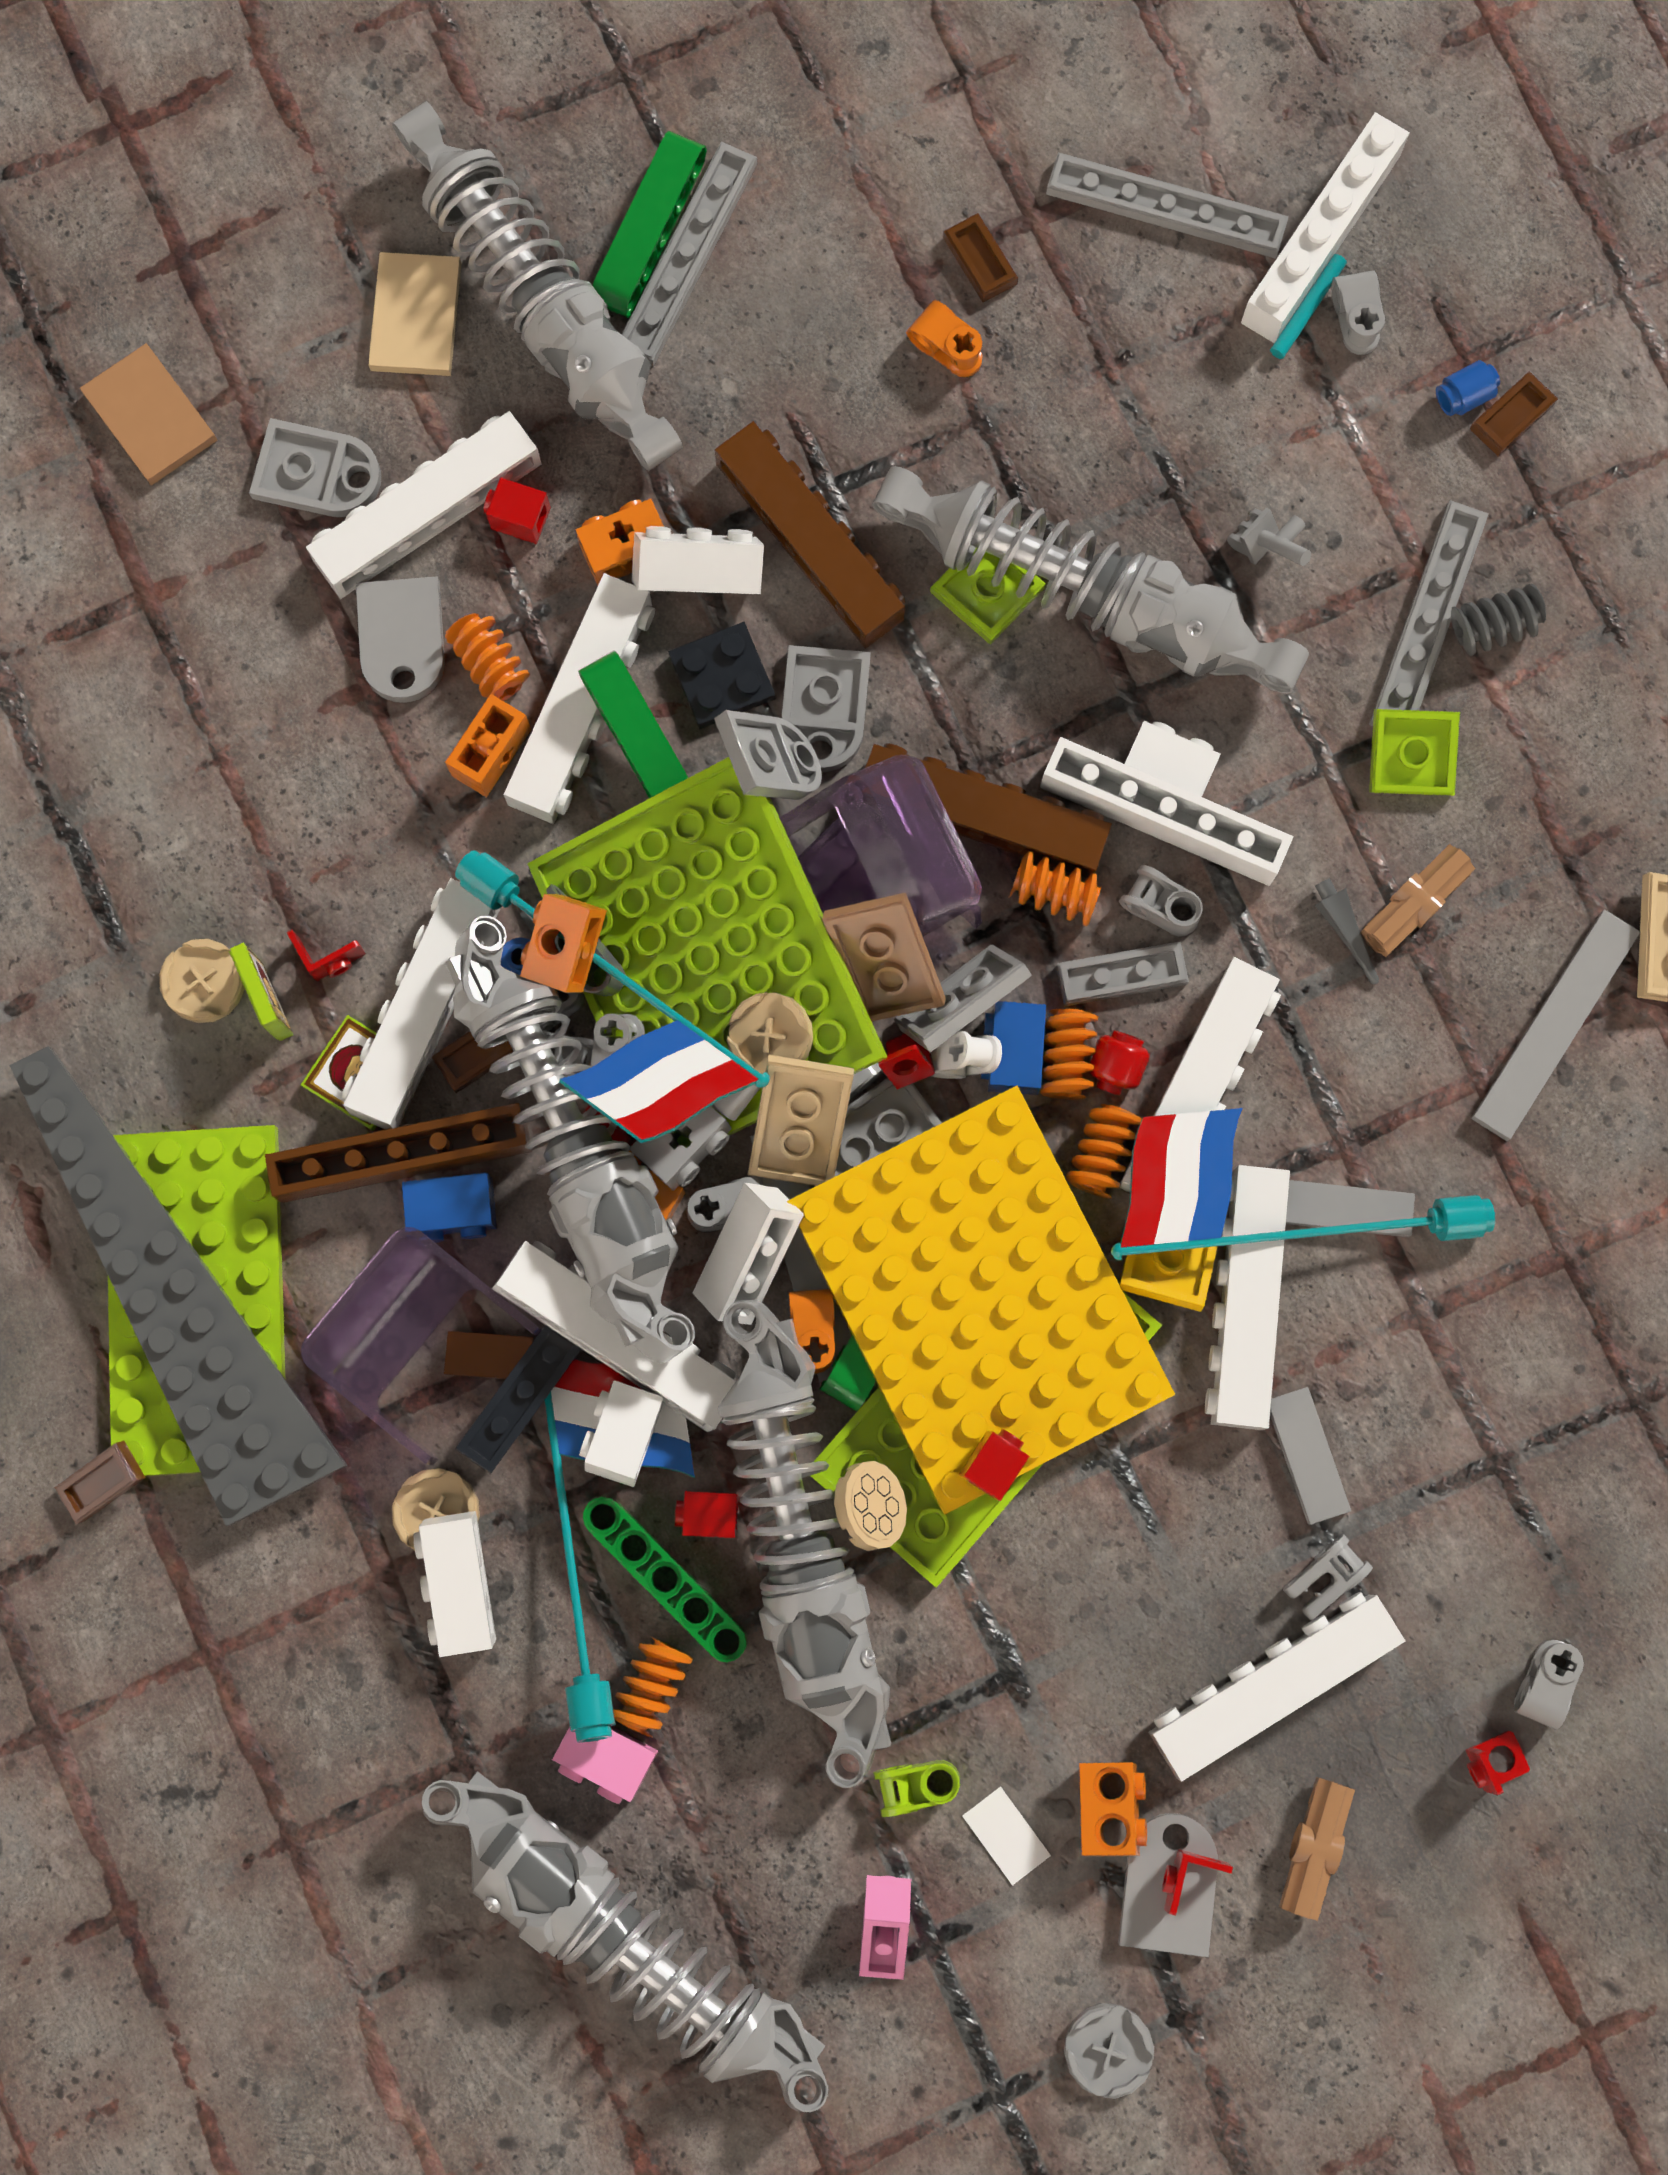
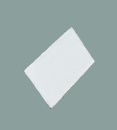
(1006, 1835)

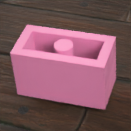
(611, 1763)

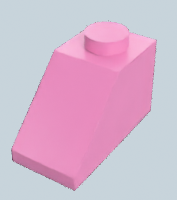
(885, 1927)

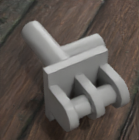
(1262, 535)

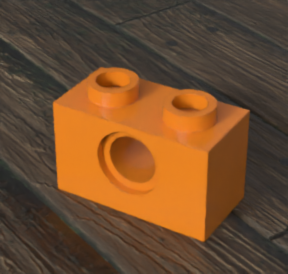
(581, 930)

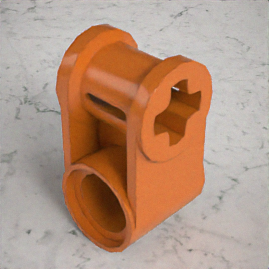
(942, 335)
(814, 1322)

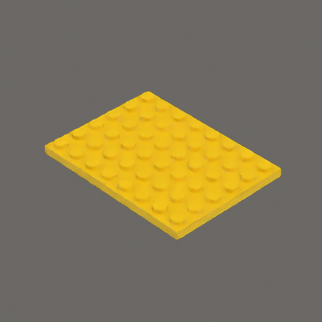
(980, 1294)

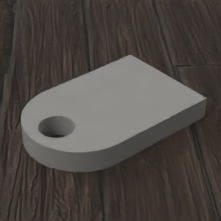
(313, 469)
(399, 633)
(828, 699)
(769, 755)
(1143, 1916)

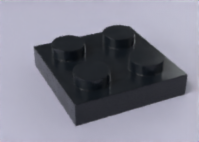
(721, 674)

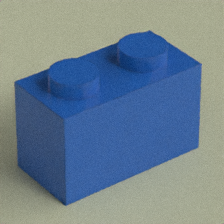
(1021, 1034)
(450, 1206)

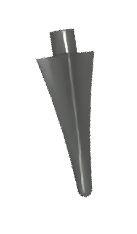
(1339, 914)

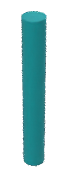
(1308, 307)

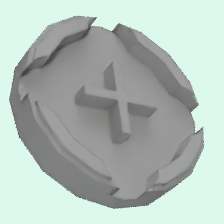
(1109, 2050)

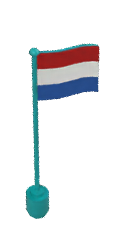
(655, 1078)
(1186, 1186)
(569, 1417)

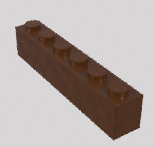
(810, 534)
(1012, 819)
(396, 1153)

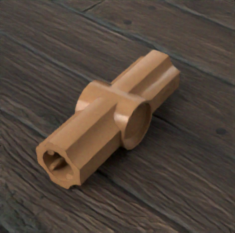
(1417, 900)
(1316, 1848)

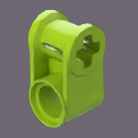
(913, 1787)

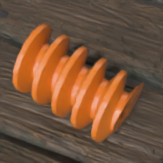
(485, 658)
(1056, 888)
(1067, 1053)
(1103, 1150)
(650, 1686)

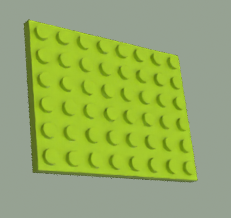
(709, 914)

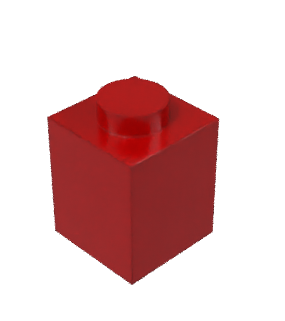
(517, 510)
(995, 1463)
(708, 1514)

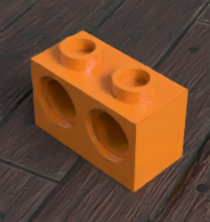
(1099, 1810)

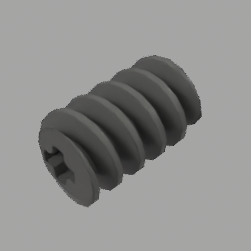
(1498, 617)

